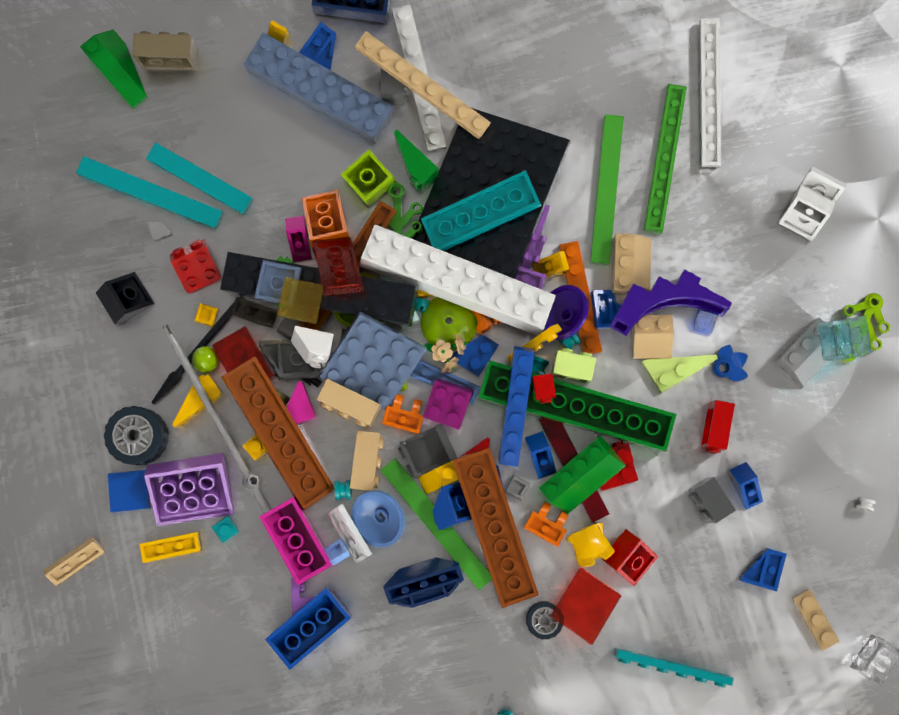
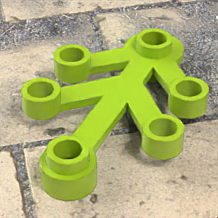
(870, 309)

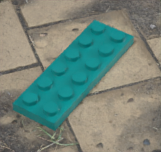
(481, 212)

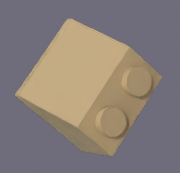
(653, 337)

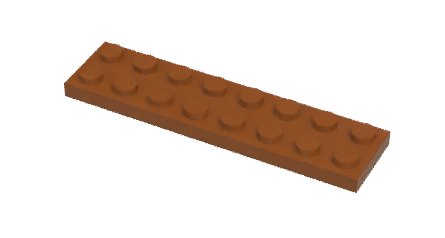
(278, 432)
(495, 527)

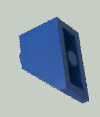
(540, 454)
(746, 485)

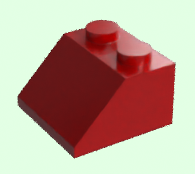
(631, 557)

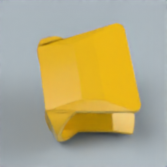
(590, 544)

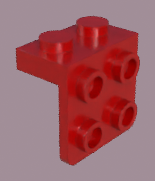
(194, 266)

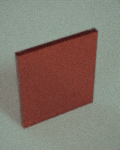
(585, 606)

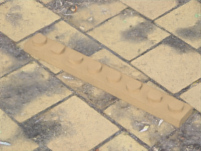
(422, 85)

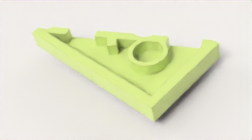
(671, 371)

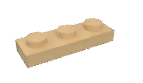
(73, 561)
(815, 619)

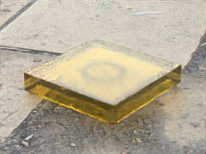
(300, 300)

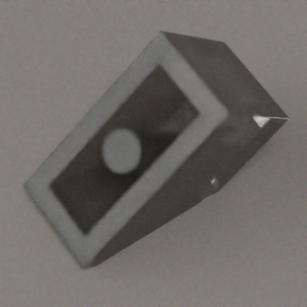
(254, 312)

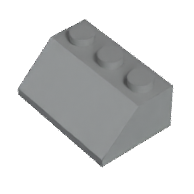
(803, 355)

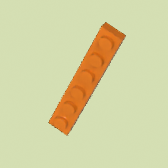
(576, 276)

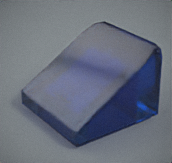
(705, 321)

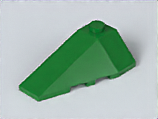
(114, 61)

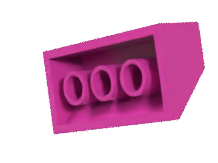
(296, 540)

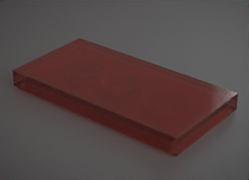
(337, 266)

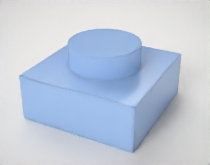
(337, 552)

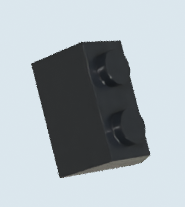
(124, 297)

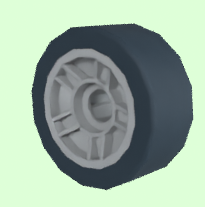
(534, 623)

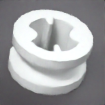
(866, 504)

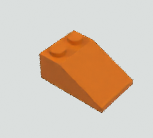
(325, 216)

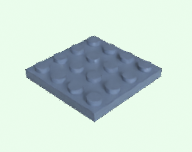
(373, 360)

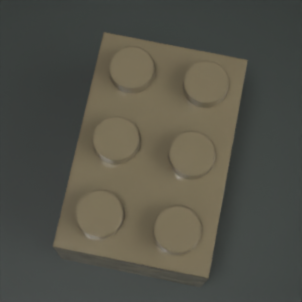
(165, 50)

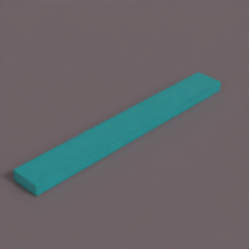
(149, 192)

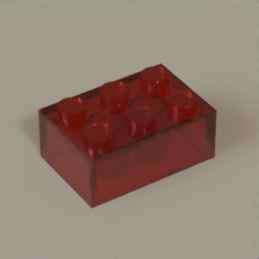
(238, 349)

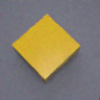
(206, 315)

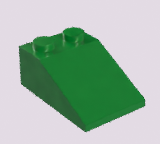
(418, 167)

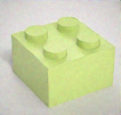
(573, 366)

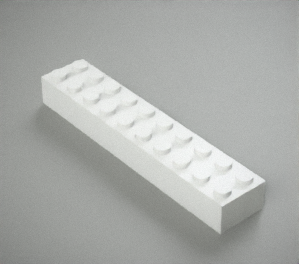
(457, 280)

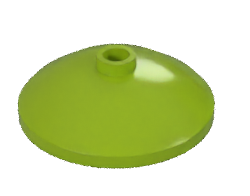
(435, 327)

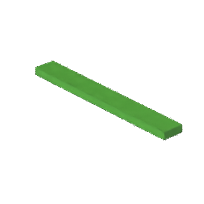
(665, 158)
(607, 189)
(447, 537)

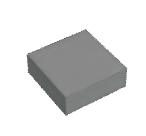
(517, 487)

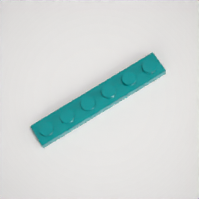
(681, 669)

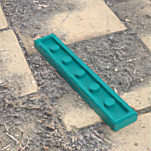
(199, 178)

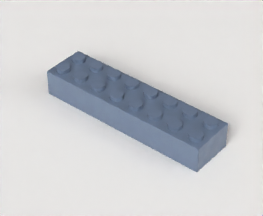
(319, 87)

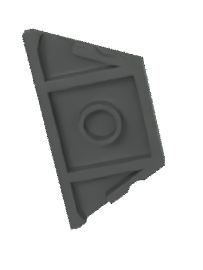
(286, 360)

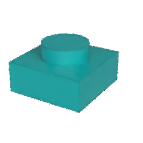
(225, 529)

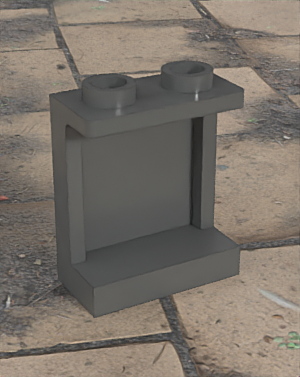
(427, 451)

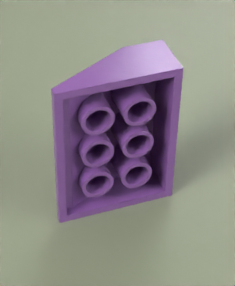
(189, 489)

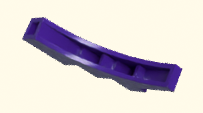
(664, 294)

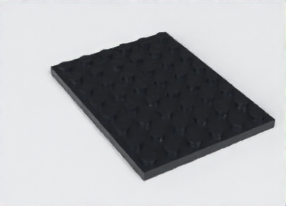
(483, 162)

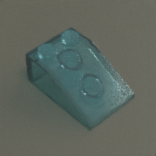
(844, 338)

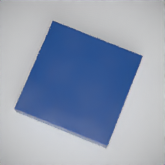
(128, 491)

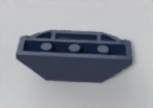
(423, 582)

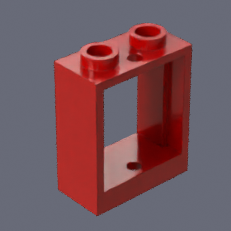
(717, 426)

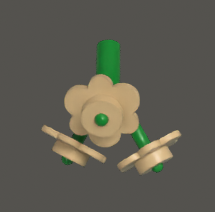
(443, 351)

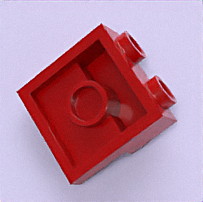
(628, 473)

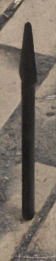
(175, 376)

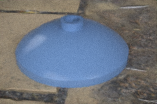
(371, 523)

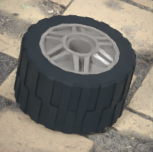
(121, 433)

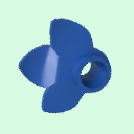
(732, 362)

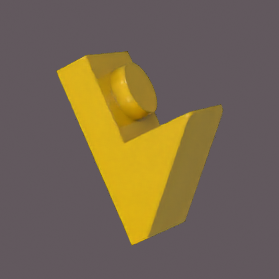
(552, 265)

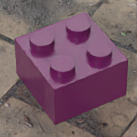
(448, 403)

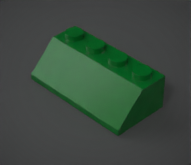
(582, 475)

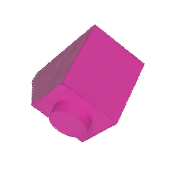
(298, 238)
(300, 405)

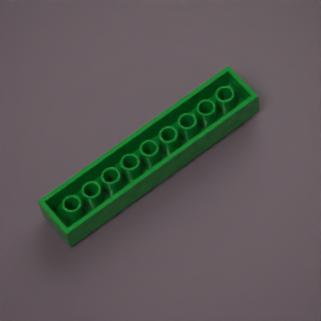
(587, 410)

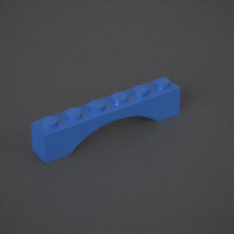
(516, 406)

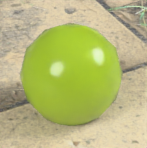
(205, 359)

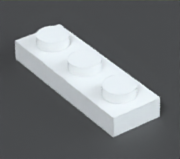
(349, 533)

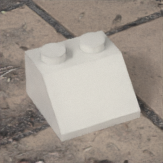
(312, 345)

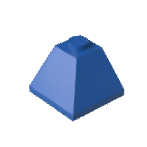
(451, 507)

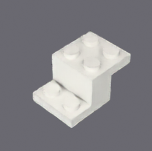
(812, 203)

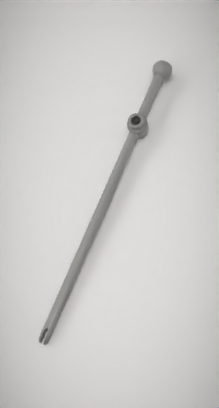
(247, 476)

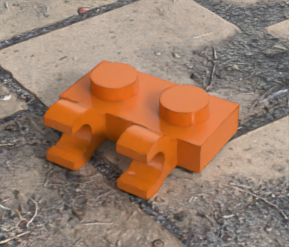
(404, 419)
(546, 528)

